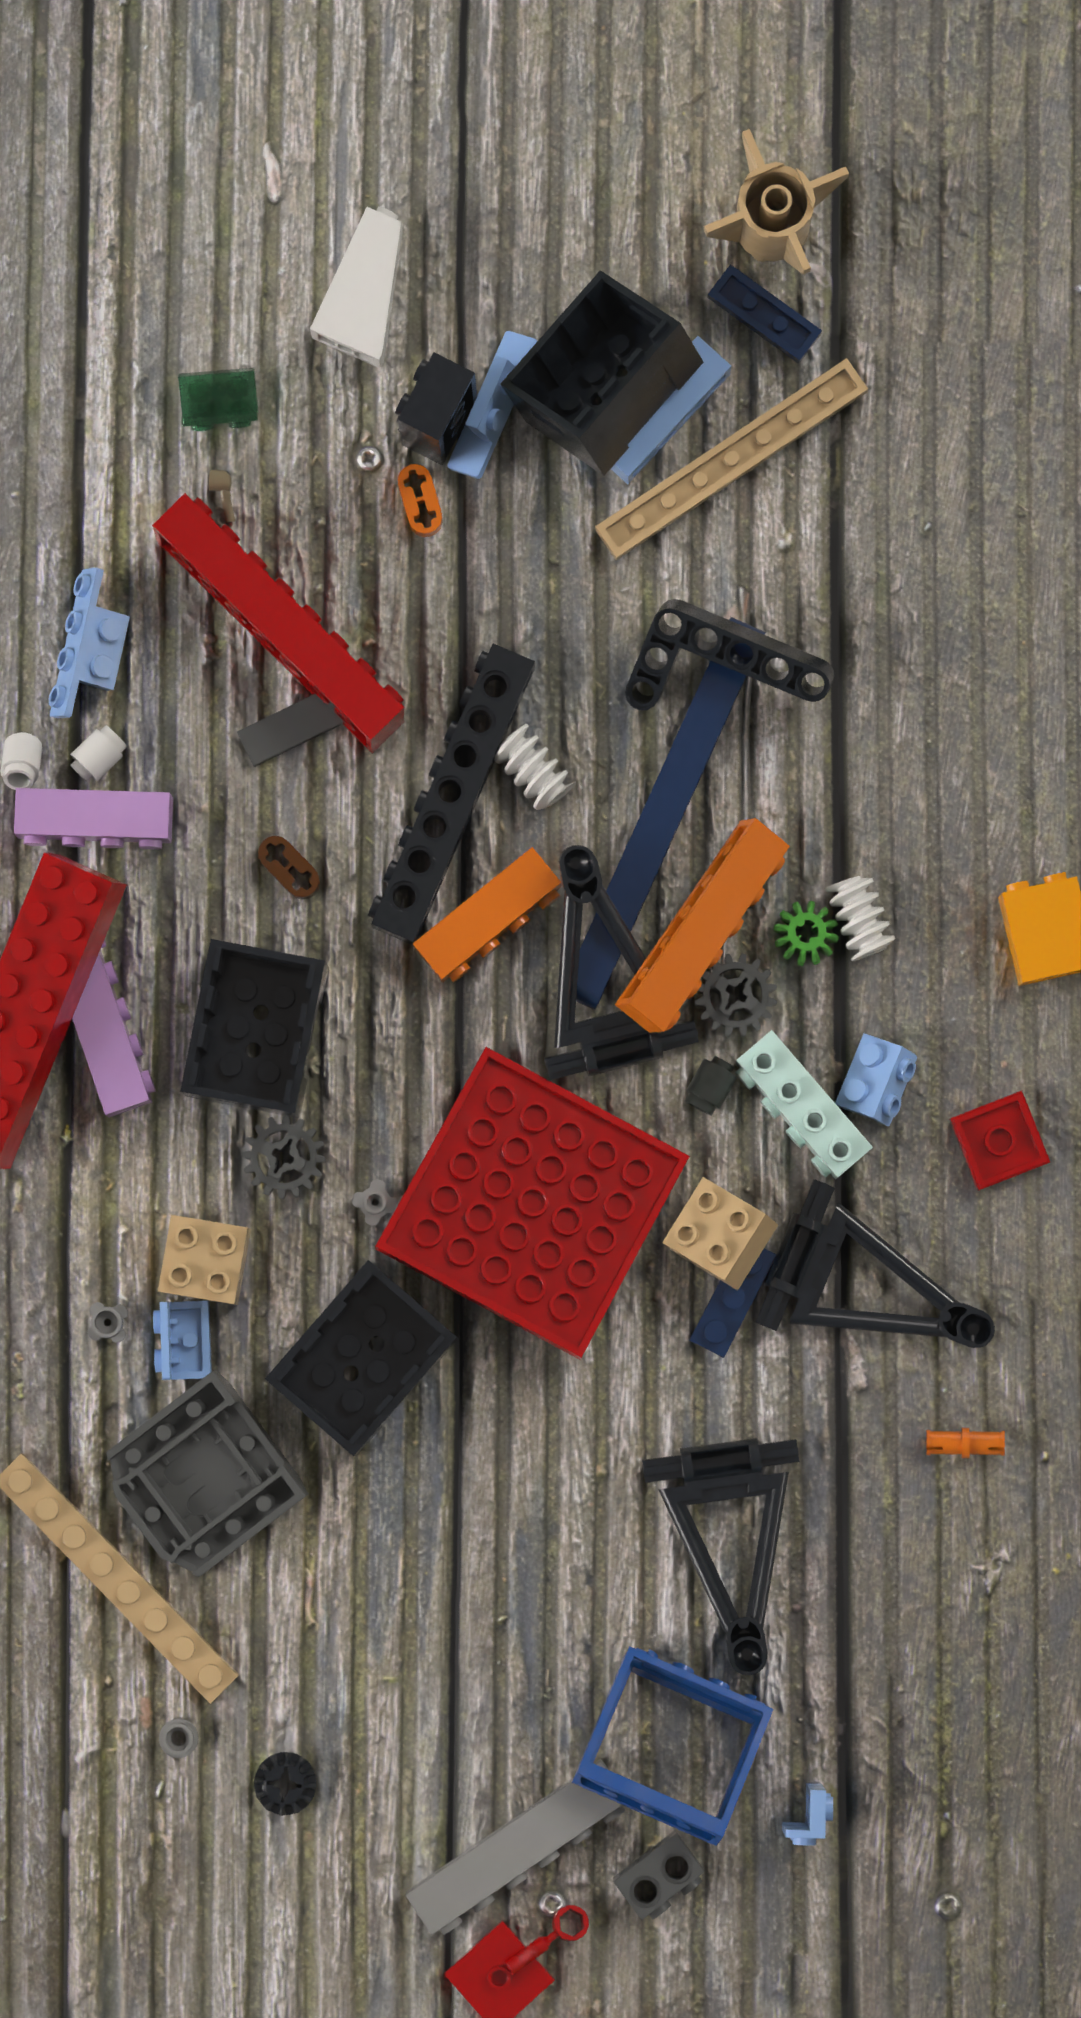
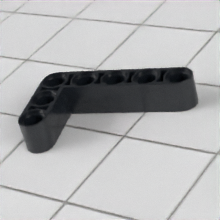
(721, 652)

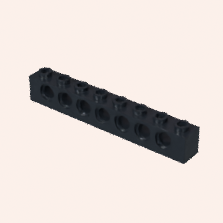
(515, 673)

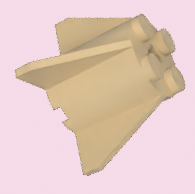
(774, 209)

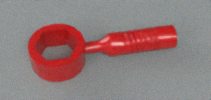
(542, 1943)

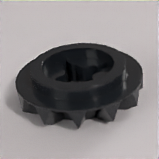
(299, 1771)

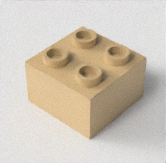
(720, 1233)
(204, 1260)

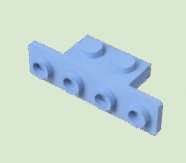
(489, 409)
(91, 645)

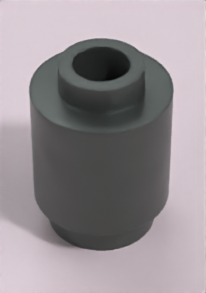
(711, 1085)

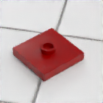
(999, 1140)
(487, 1981)

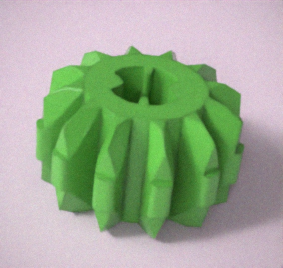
(796, 923)

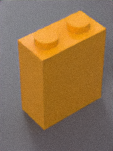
(1043, 927)

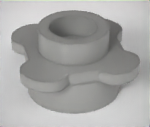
(374, 1213)
(100, 1314)

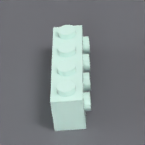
(803, 1106)

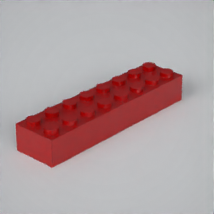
(278, 621)
(44, 980)

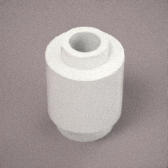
(97, 754)
(21, 760)

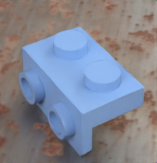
(877, 1079)
(184, 1340)
(818, 1811)

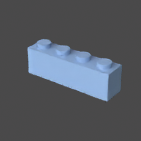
(674, 412)

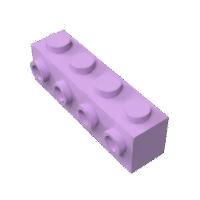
(93, 816)

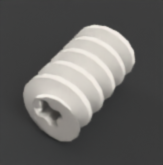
(532, 769)
(861, 916)

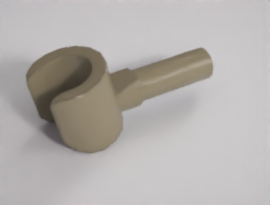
(221, 481)

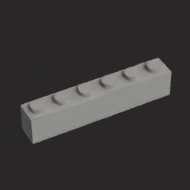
(508, 1853)

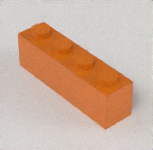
(488, 915)

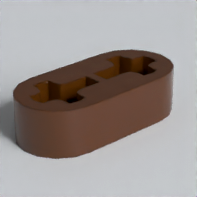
(295, 861)

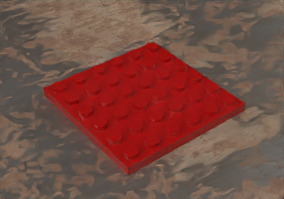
(532, 1203)

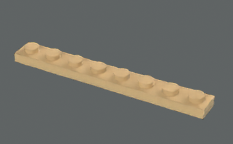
(731, 459)
(116, 1578)

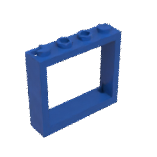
(653, 1803)

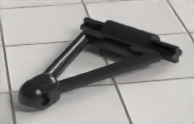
(613, 1038)
(808, 1258)
(721, 1474)

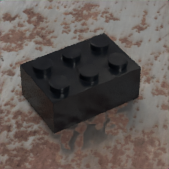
(436, 408)

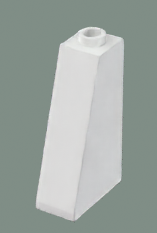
(361, 294)

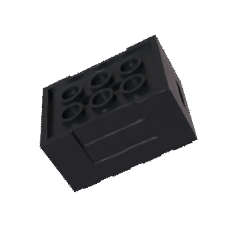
(580, 360)
(224, 1025)
(340, 1337)

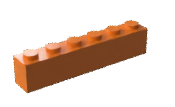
(702, 926)

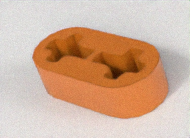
(428, 497)

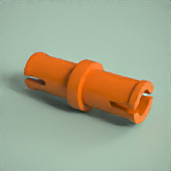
(965, 1443)

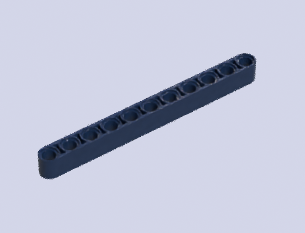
(660, 819)

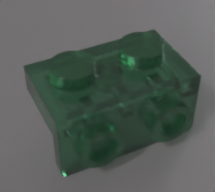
(218, 398)

